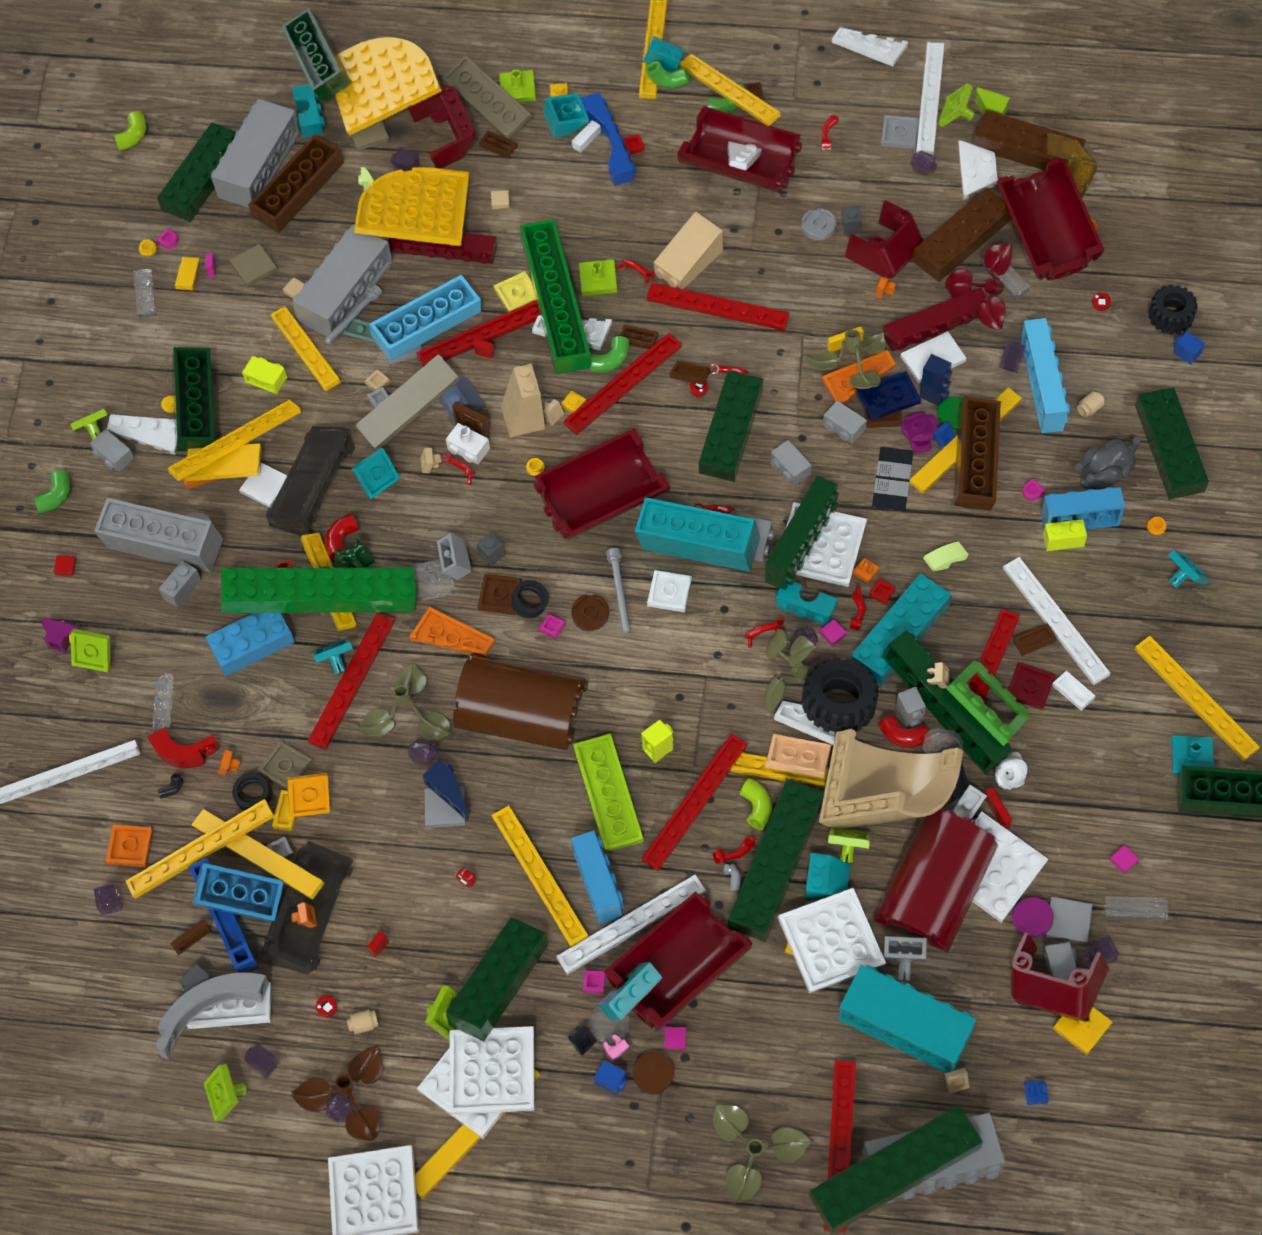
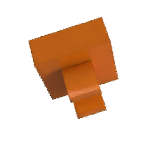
(885, 286)
(866, 570)
(228, 763)
(305, 915)

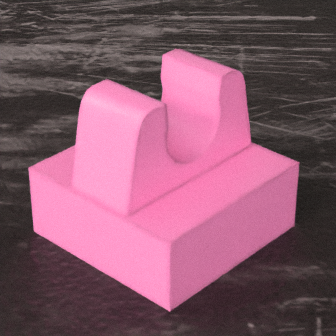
(618, 1049)

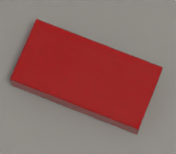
(998, 808)

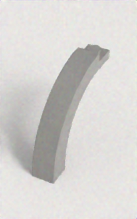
(205, 995)

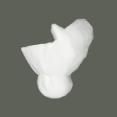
(1016, 771)

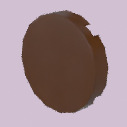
(590, 612)
(653, 1073)

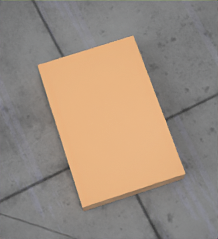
(798, 756)

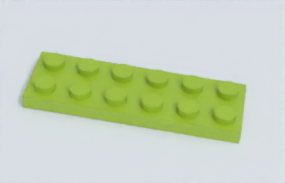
(608, 793)

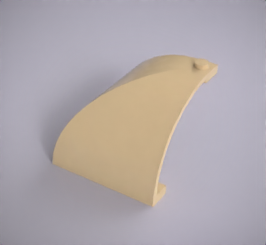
(885, 785)

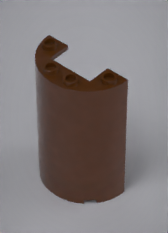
(517, 702)

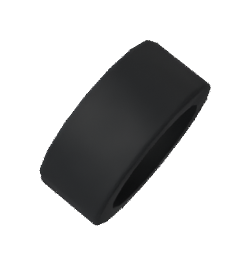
(524, 611)
(248, 779)

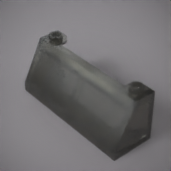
(309, 479)
(297, 945)

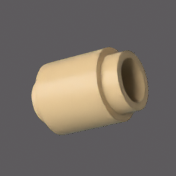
(1090, 404)
(362, 1021)

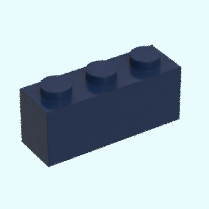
(936, 380)

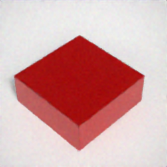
(633, 144)
(484, 348)
(65, 565)
(882, 591)
(377, 944)

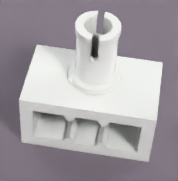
(467, 444)

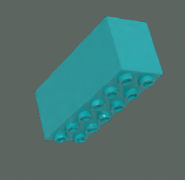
(697, 534)
(906, 1019)

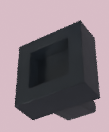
(582, 1040)

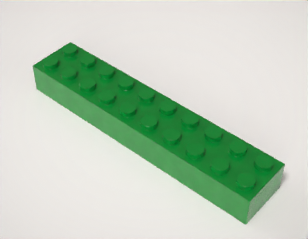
(555, 297)
(317, 590)

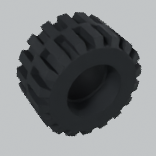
(1177, 298)

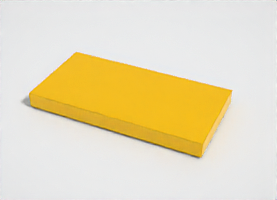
(238, 463)

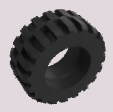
(844, 676)

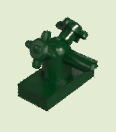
(353, 557)

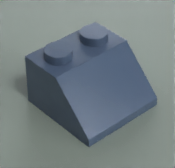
(463, 393)

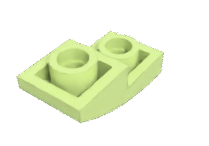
(365, 178)
(945, 555)

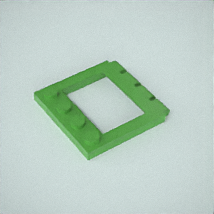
(980, 711)

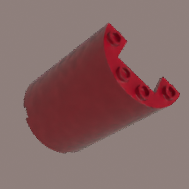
(710, 149)
(1052, 221)
(599, 485)
(938, 878)
(688, 952)

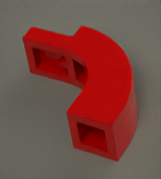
(179, 755)

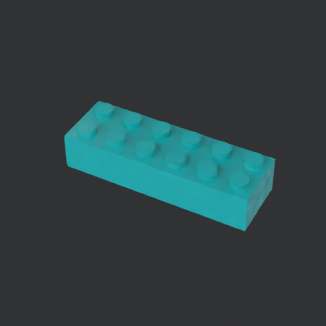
(915, 612)

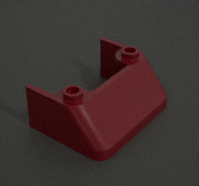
(449, 107)
(888, 256)
(1062, 997)

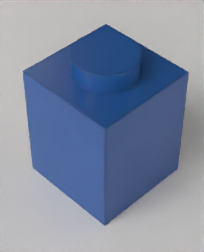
(1188, 347)
(611, 1078)

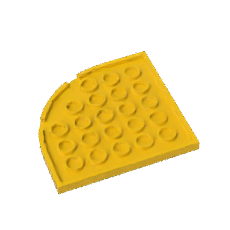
(384, 80)
(415, 206)

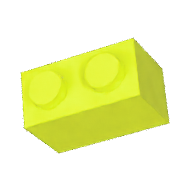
(264, 374)
(1064, 535)
(657, 740)

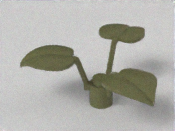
(871, 345)
(799, 651)
(410, 681)
(743, 1181)

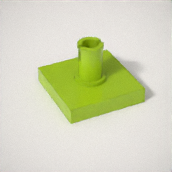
(519, 85)
(956, 105)
(598, 277)
(90, 423)
(90, 650)
(849, 839)
(437, 1012)
(222, 1092)

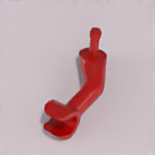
(831, 121)
(636, 266)
(724, 369)
(461, 465)
(718, 508)
(859, 601)
(752, 634)
(746, 846)

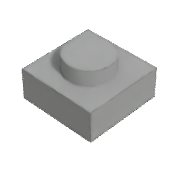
(377, 396)
(281, 847)

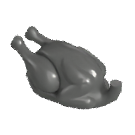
(1107, 464)

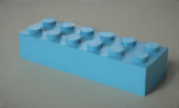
(425, 317)
(1044, 375)

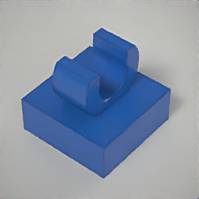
(944, 435)
(1036, 1092)

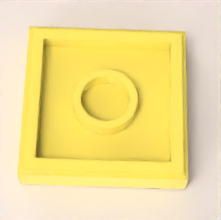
(515, 291)

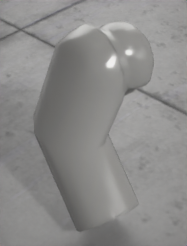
(732, 870)

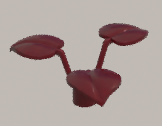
(993, 310)

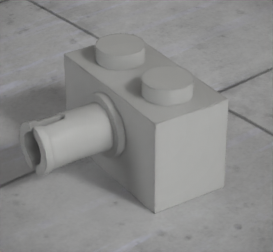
(905, 951)

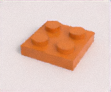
(129, 845)

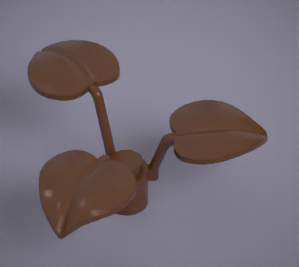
(314, 1094)

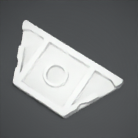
(976, 168)

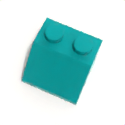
(665, 53)
(565, 114)
(826, 877)

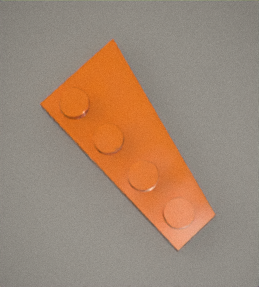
(839, 381)
(451, 634)

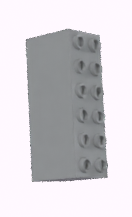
(255, 152)
(341, 281)
(158, 534)
(983, 1163)

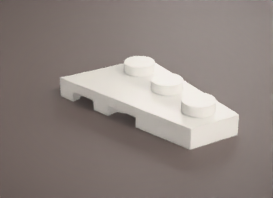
(742, 155)

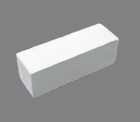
(586, 136)

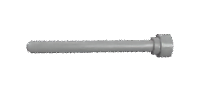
(372, 294)
(613, 556)

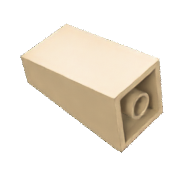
(689, 252)
(523, 403)

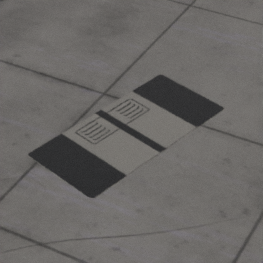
(892, 479)

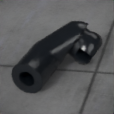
(173, 788)

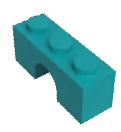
(309, 121)
(819, 610)
(622, 1000)

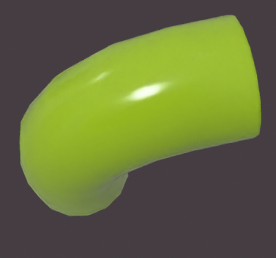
(134, 133)
(761, 804)

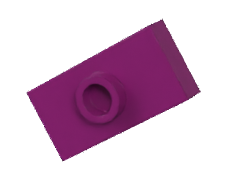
(57, 634)

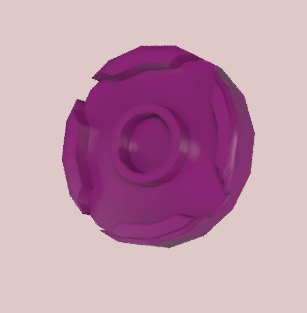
(919, 426)
(1033, 917)

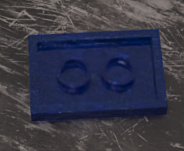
(891, 396)

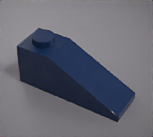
(443, 783)

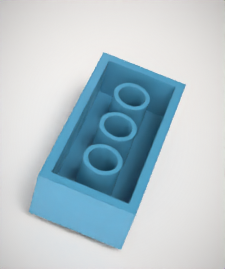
(1095, 507)
(249, 640)
(597, 877)
(237, 892)

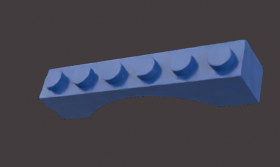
(619, 164)
(230, 933)

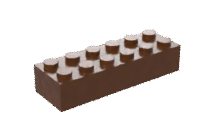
(1016, 139)
(296, 183)
(962, 235)
(977, 453)

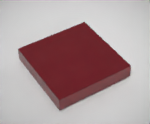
(1031, 685)

